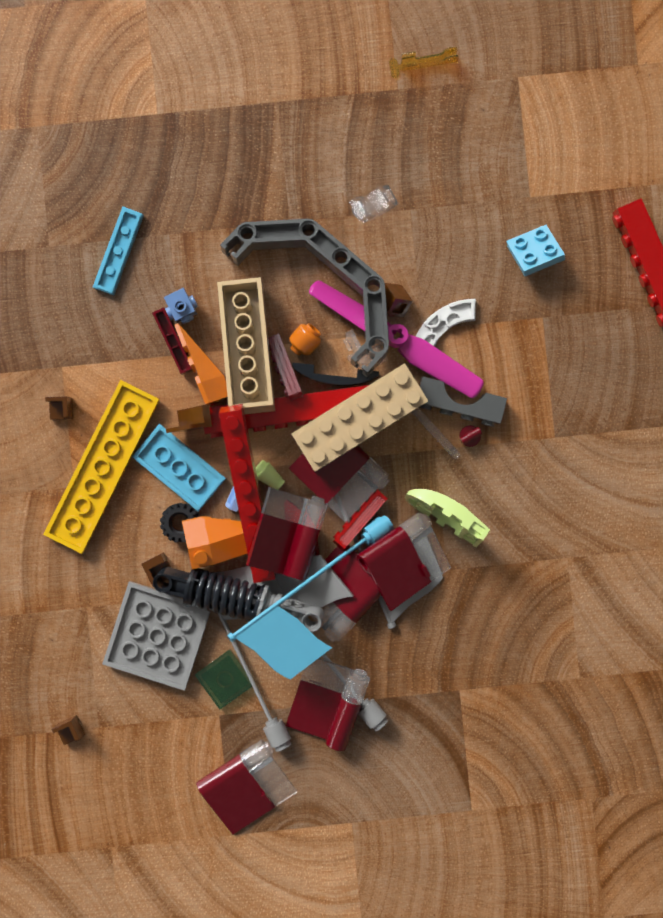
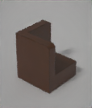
(397, 300)
(60, 407)
(154, 565)
(69, 730)

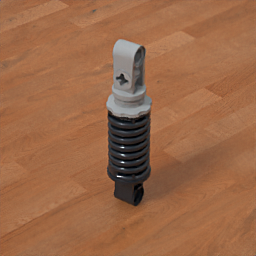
(230, 598)

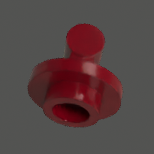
(470, 436)

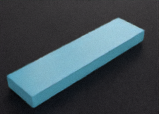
(118, 250)

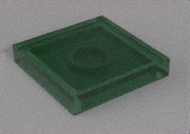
(224, 679)

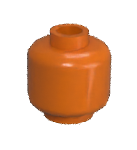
(305, 339)

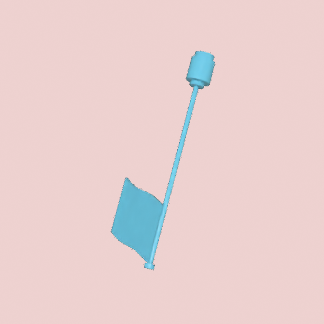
(280, 636)

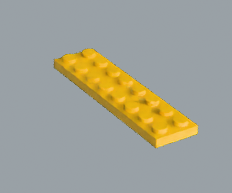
(101, 466)

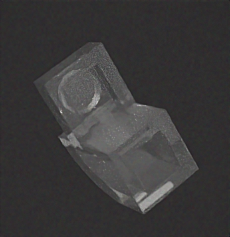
(373, 204)
(352, 343)

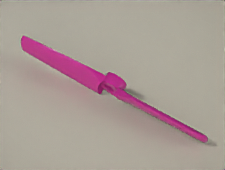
(412, 348)

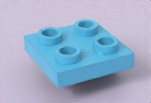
(535, 250)

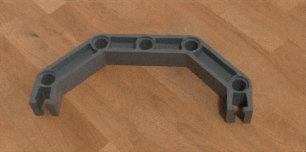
(289, 234)

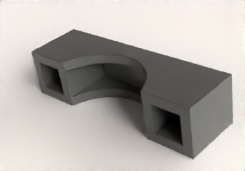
(487, 408)

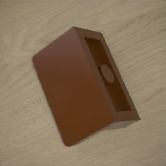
(192, 419)

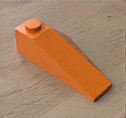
(209, 378)
(213, 540)

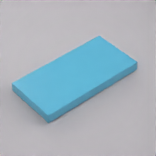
(179, 467)

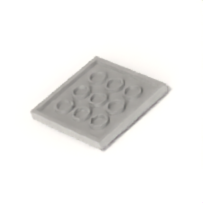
(156, 636)

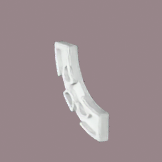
(445, 318)

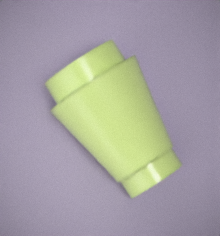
(267, 474)

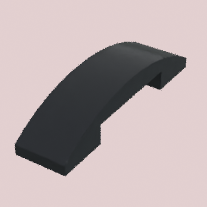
(307, 371)

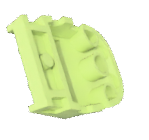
(449, 513)

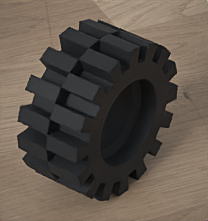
(169, 514)

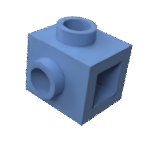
(175, 301)

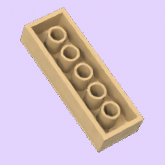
(246, 345)
(359, 417)

